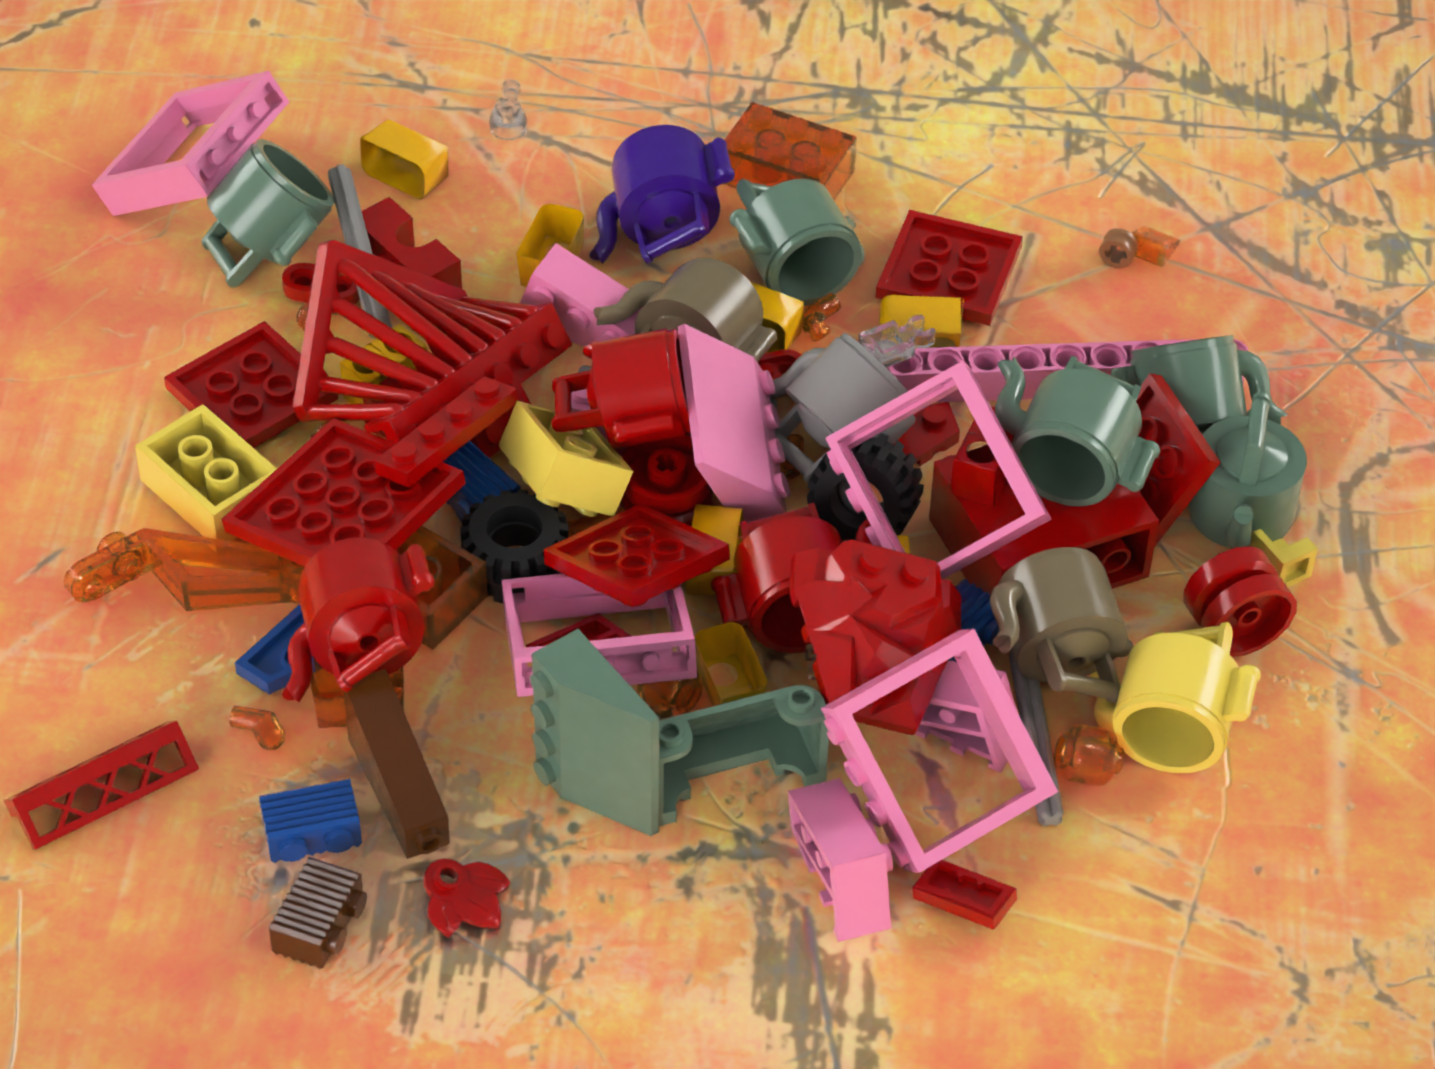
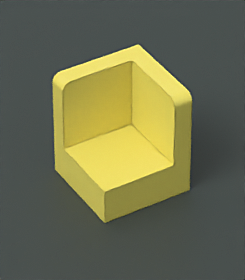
(1291, 561)

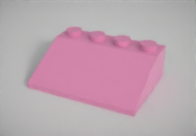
(733, 425)

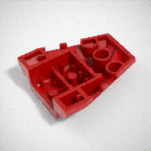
(868, 614)

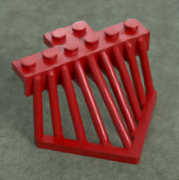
(482, 340)

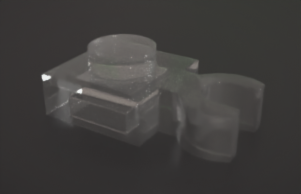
(895, 343)

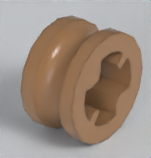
(1126, 242)

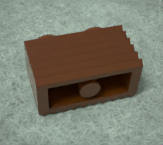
(316, 913)

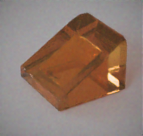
(1154, 245)

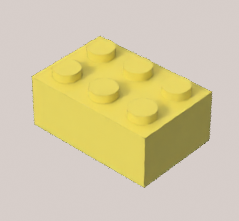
(565, 466)
(201, 469)

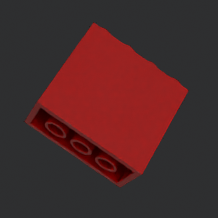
(1116, 530)

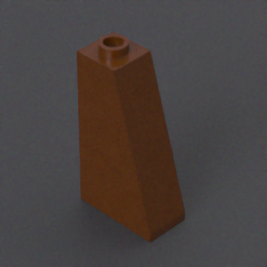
(395, 765)

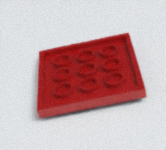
(334, 494)

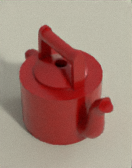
(631, 390)
(761, 581)
(357, 612)

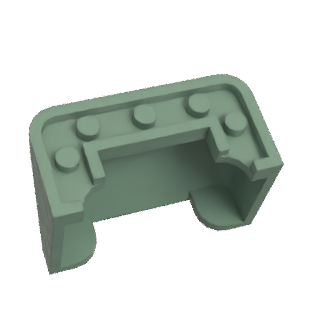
(772, 726)

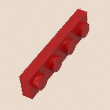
(446, 431)

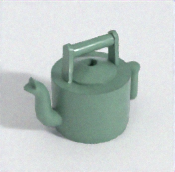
(266, 206)
(797, 238)
(1204, 377)
(1076, 432)
(1255, 481)

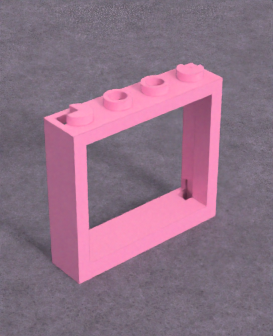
(240, 114)
(863, 498)
(635, 658)
(1000, 715)

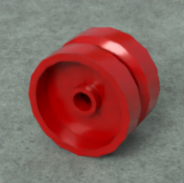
(666, 479)
(1244, 591)

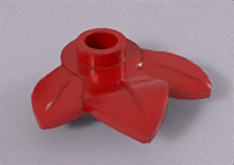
(468, 899)

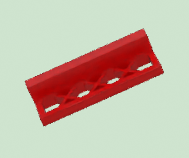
(94, 768)

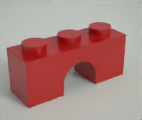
(392, 239)

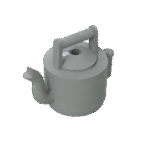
(832, 391)

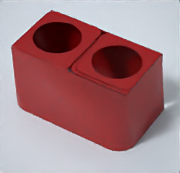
(973, 479)

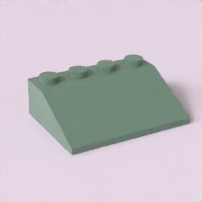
(594, 734)

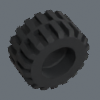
(886, 469)
(508, 522)

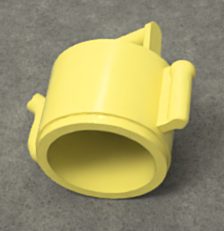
(1179, 699)

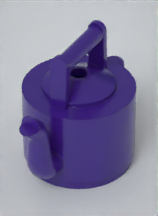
(662, 191)

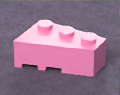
(575, 292)
(959, 719)
(846, 856)

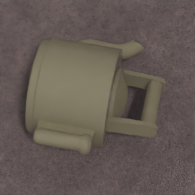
(701, 295)
(1062, 621)

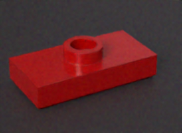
(965, 893)

